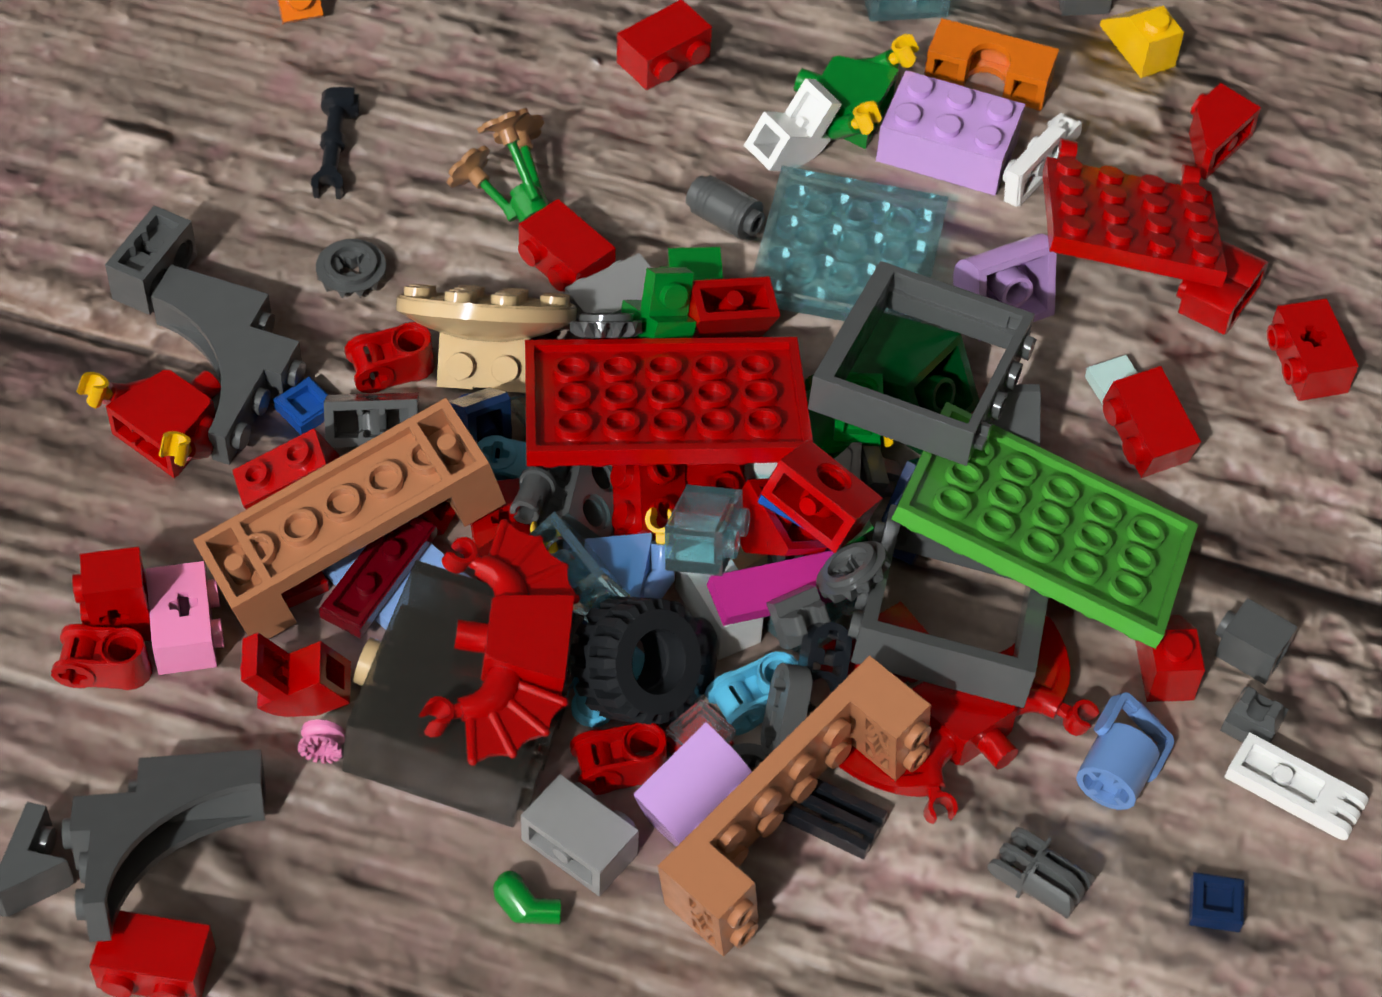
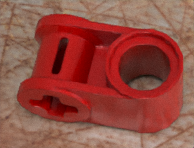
(394, 357)
(97, 658)
(617, 756)

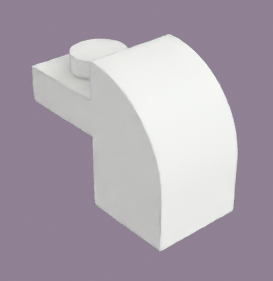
(798, 133)

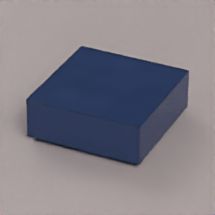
(1216, 902)

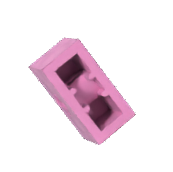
(182, 617)

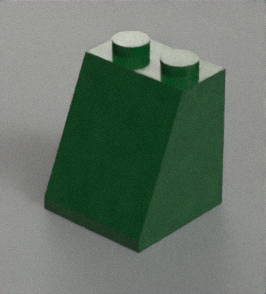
(919, 364)

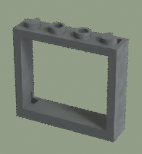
(939, 305)
(940, 659)

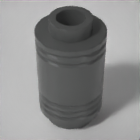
(725, 207)

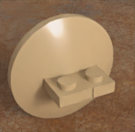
(483, 333)

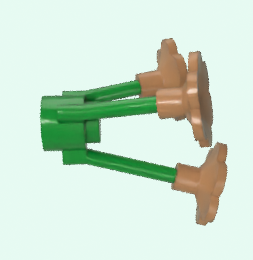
(515, 131)

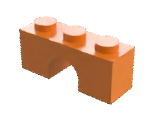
(966, 50)

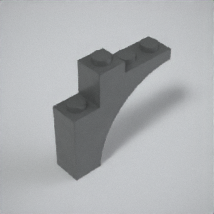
(235, 335)
(165, 808)

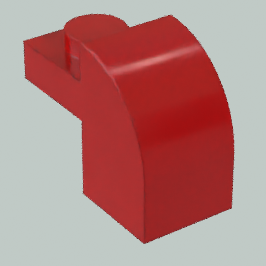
(296, 682)

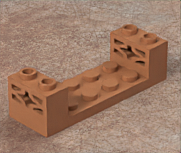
(344, 510)
(702, 873)

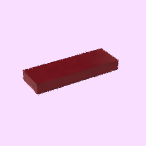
(376, 576)

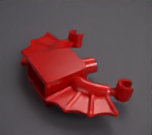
(521, 645)

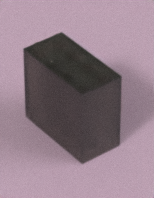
(420, 662)

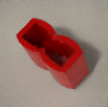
(1218, 306)

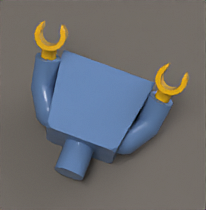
(633, 558)

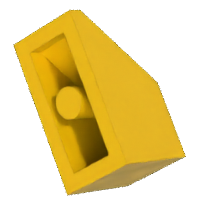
(1145, 38)

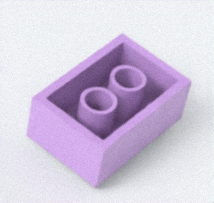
(950, 132)

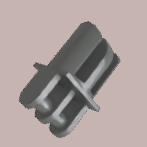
(1044, 877)

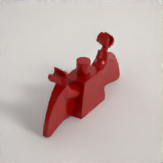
(974, 725)

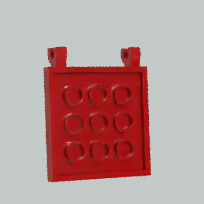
(1132, 219)

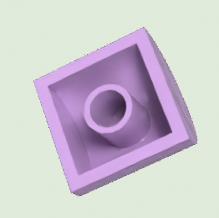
(1013, 274)
(691, 784)

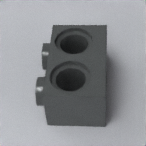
(147, 254)
(583, 500)

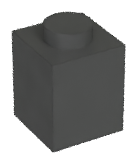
(1254, 640)

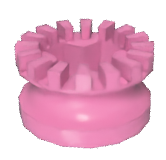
(322, 741)

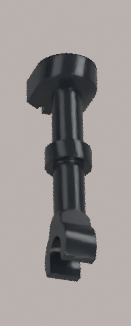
(337, 104)

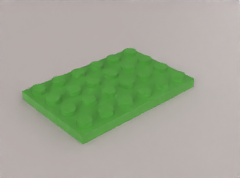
(1053, 530)

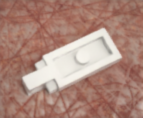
(1025, 173)

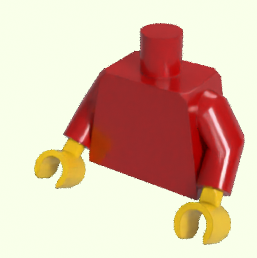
(158, 415)

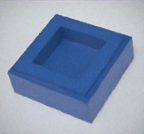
(302, 405)

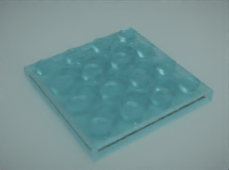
(835, 230)

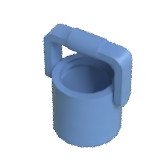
(1122, 755)

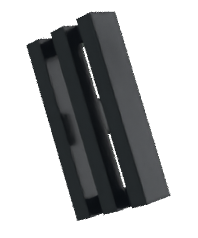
(838, 808)

